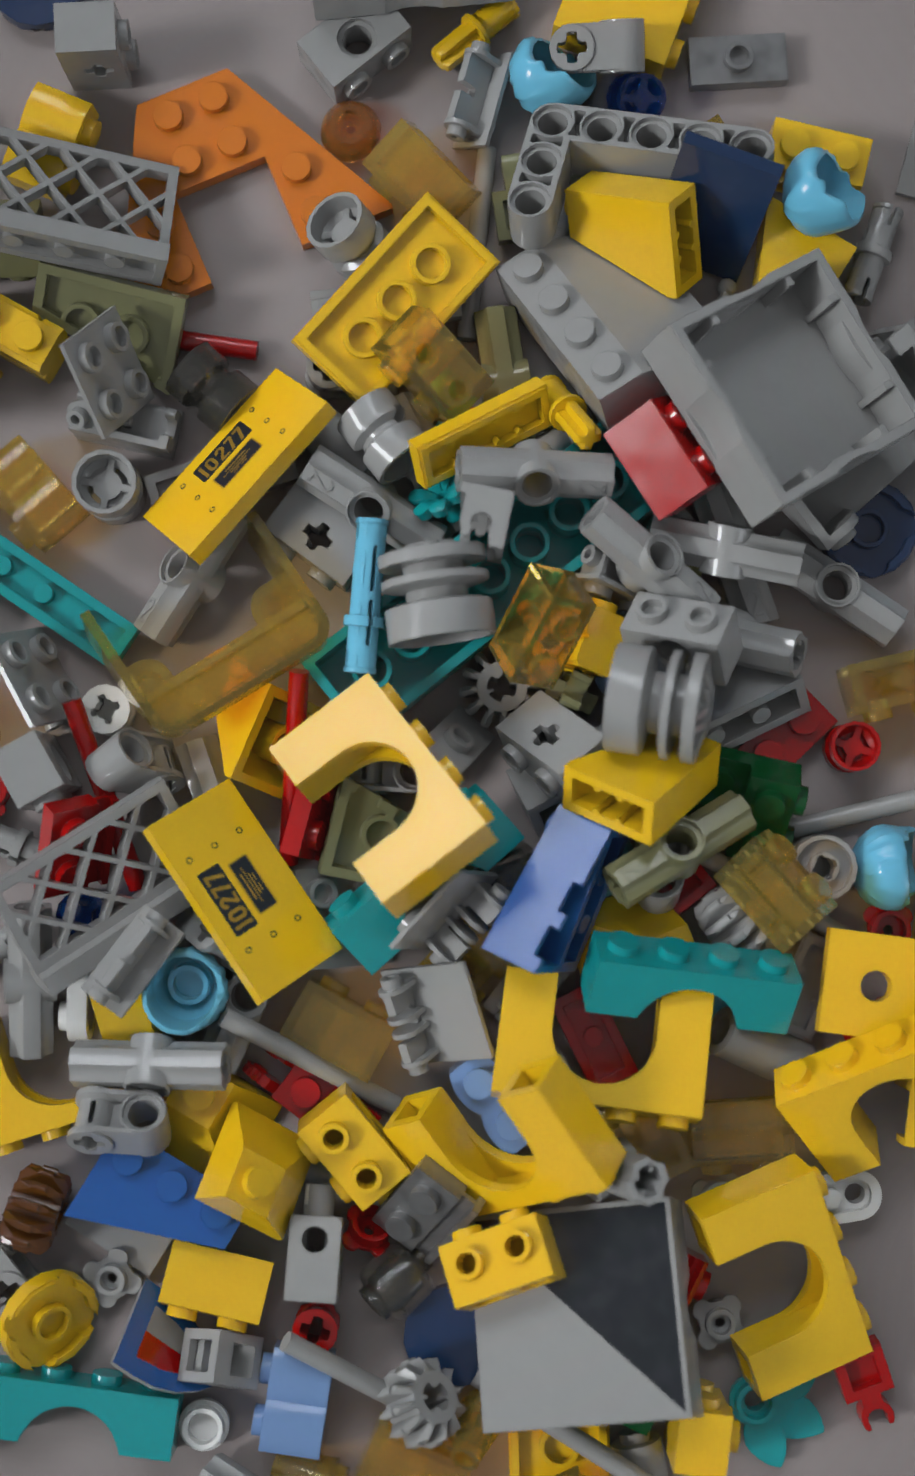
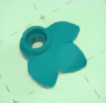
(774, 1420)

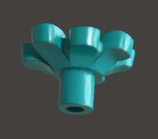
(438, 501)

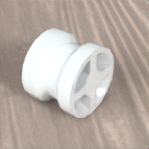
(118, 715)

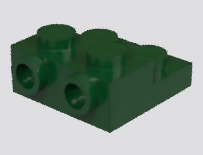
(767, 785)

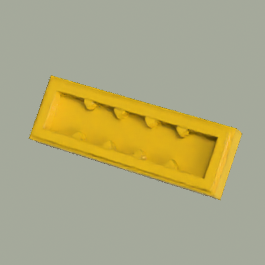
(494, 423)

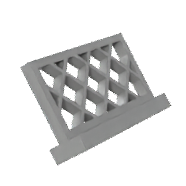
(74, 242)
(83, 951)

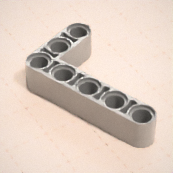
(584, 138)

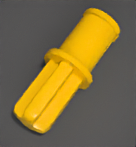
(479, 26)
(570, 414)

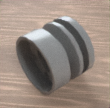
(436, 594)
(657, 702)

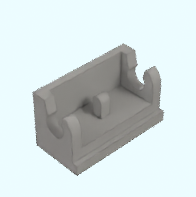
(149, 431)
(486, 511)

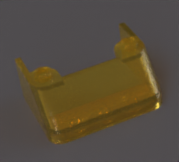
(286, 634)

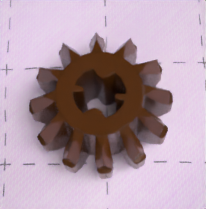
(35, 1209)

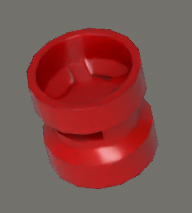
(861, 747)

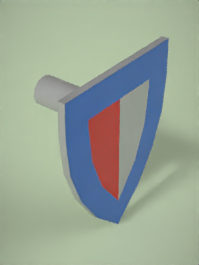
(153, 1344)

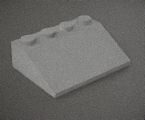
(592, 322)

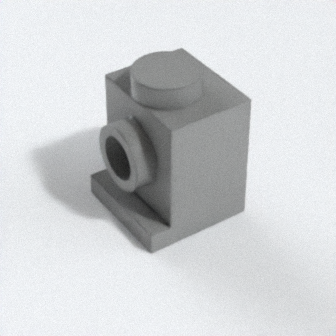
(220, 1358)

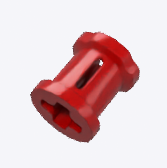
(330, 1323)

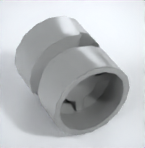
(344, 231)
(379, 429)
(109, 487)
(829, 859)

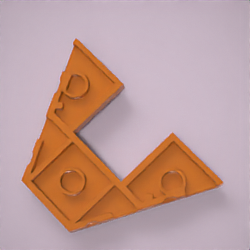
(218, 132)

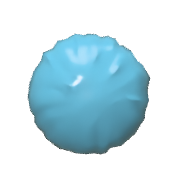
(541, 82)
(820, 194)
(885, 866)
(186, 992)

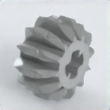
(491, 672)
(727, 923)
(421, 1403)

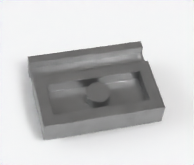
(427, 1209)

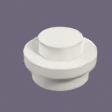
(204, 1424)

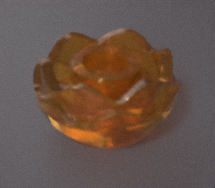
(355, 145)

